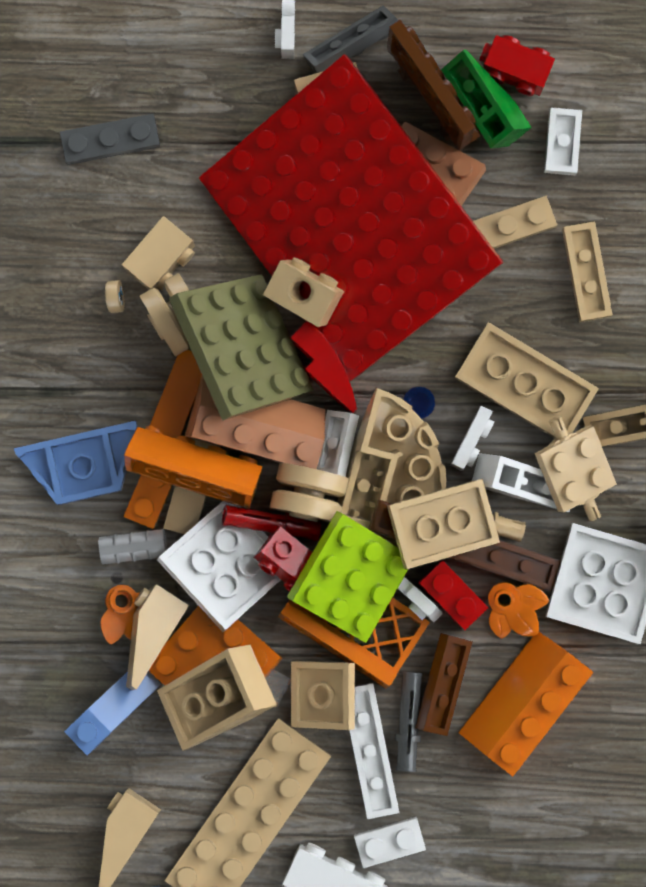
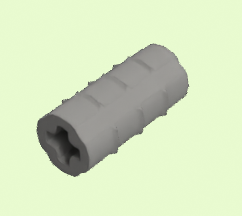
(132, 546)

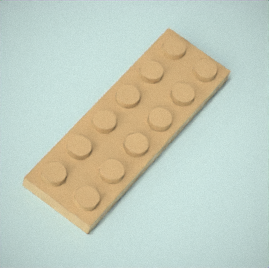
(251, 811)

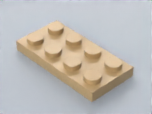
(525, 381)

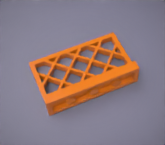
(348, 649)

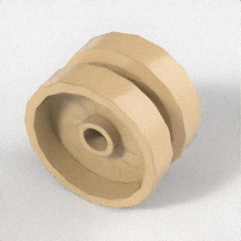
(163, 316)
(308, 496)

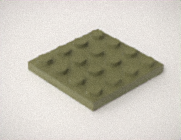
(241, 346)

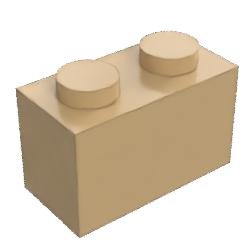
(159, 255)

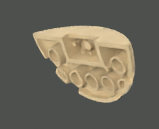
(390, 459)

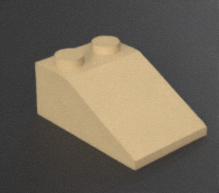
(216, 696)

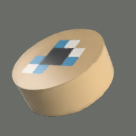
(114, 296)

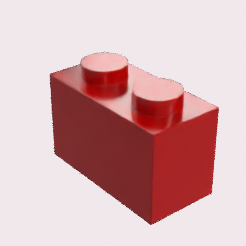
(453, 595)

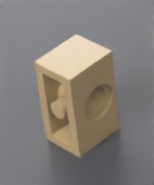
(285, 291)

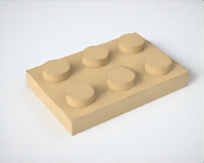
(443, 524)

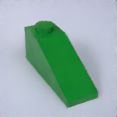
(492, 107)

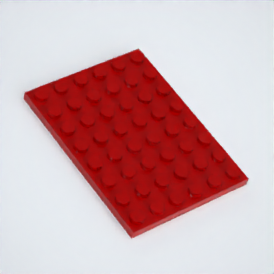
(356, 202)

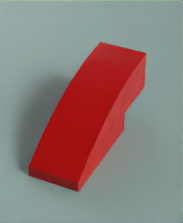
(325, 365)

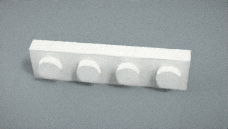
(372, 755)

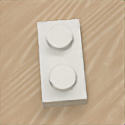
(563, 141)
(479, 427)
(338, 442)
(389, 842)

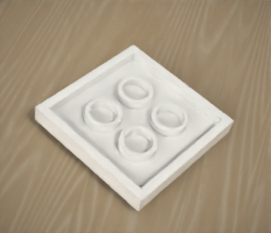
(219, 567)
(601, 584)

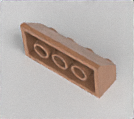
(280, 433)

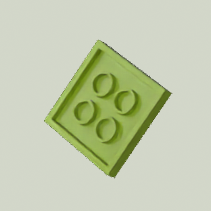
(349, 577)

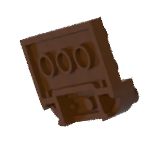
(421, 68)

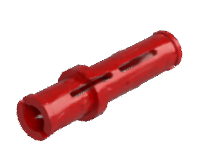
(269, 522)

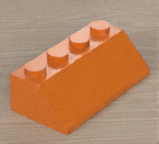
(192, 466)
(525, 703)

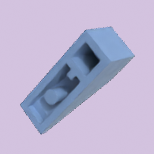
(109, 712)

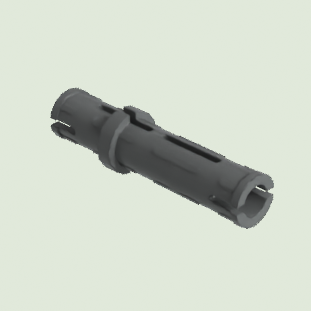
(407, 760)

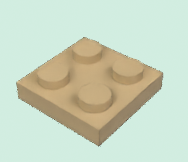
(323, 695)

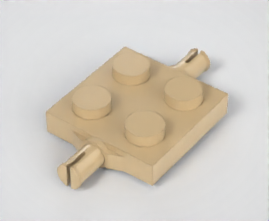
(575, 468)

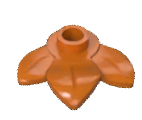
(519, 612)
(118, 619)

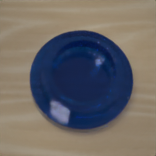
(421, 401)

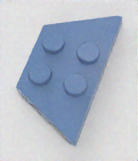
(80, 463)

